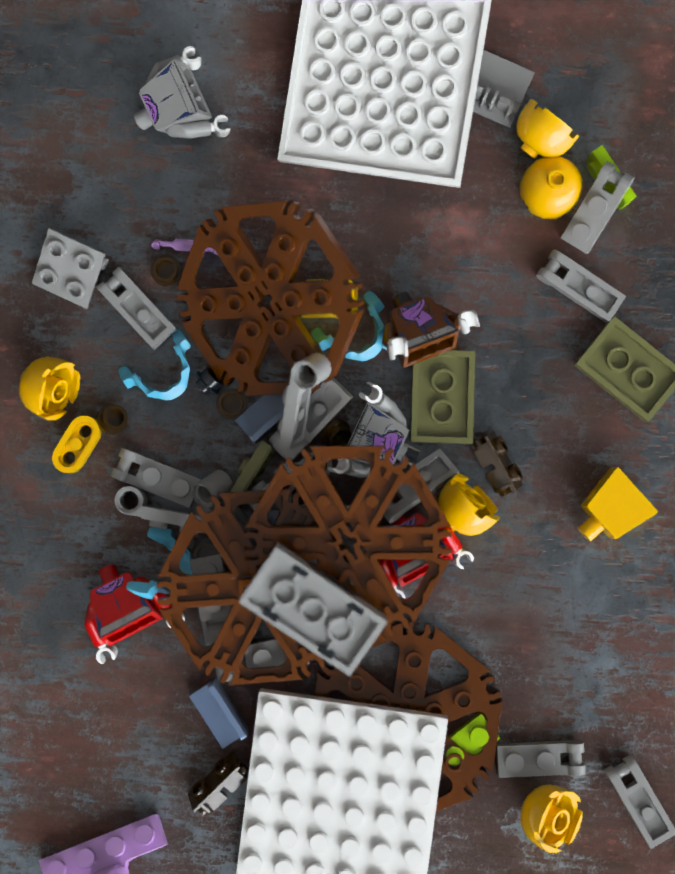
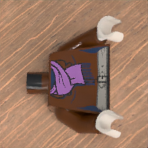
(423, 329)

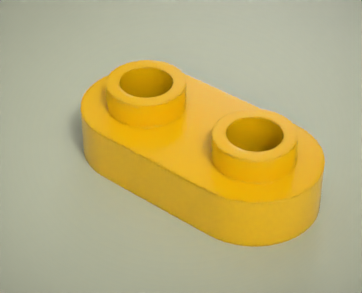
(75, 442)

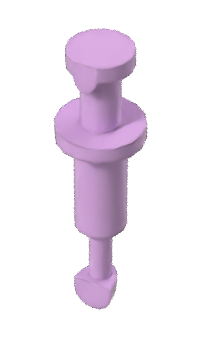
(178, 245)

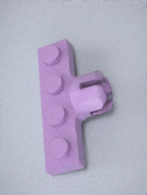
(110, 851)

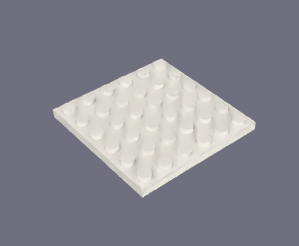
(385, 87)
(340, 787)

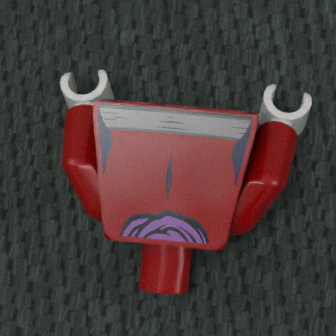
(408, 570)
(118, 612)

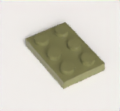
(629, 369)
(443, 398)

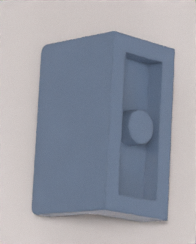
(262, 417)
(219, 713)

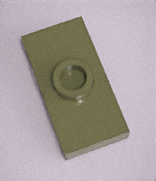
(253, 468)

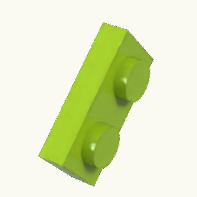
(595, 163)
(470, 737)

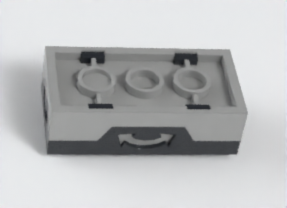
(314, 608)

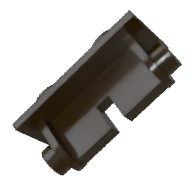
(505, 472)
(207, 793)

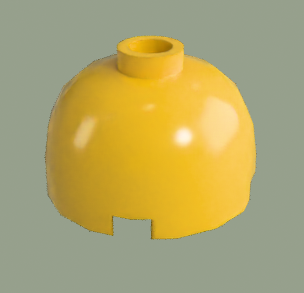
(543, 132)
(551, 187)
(48, 386)
(466, 508)
(551, 817)

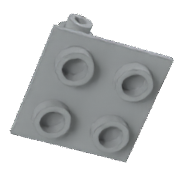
(500, 88)
(69, 268)

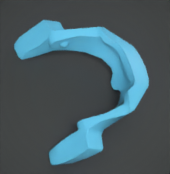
(369, 351)
(175, 390)
(167, 538)

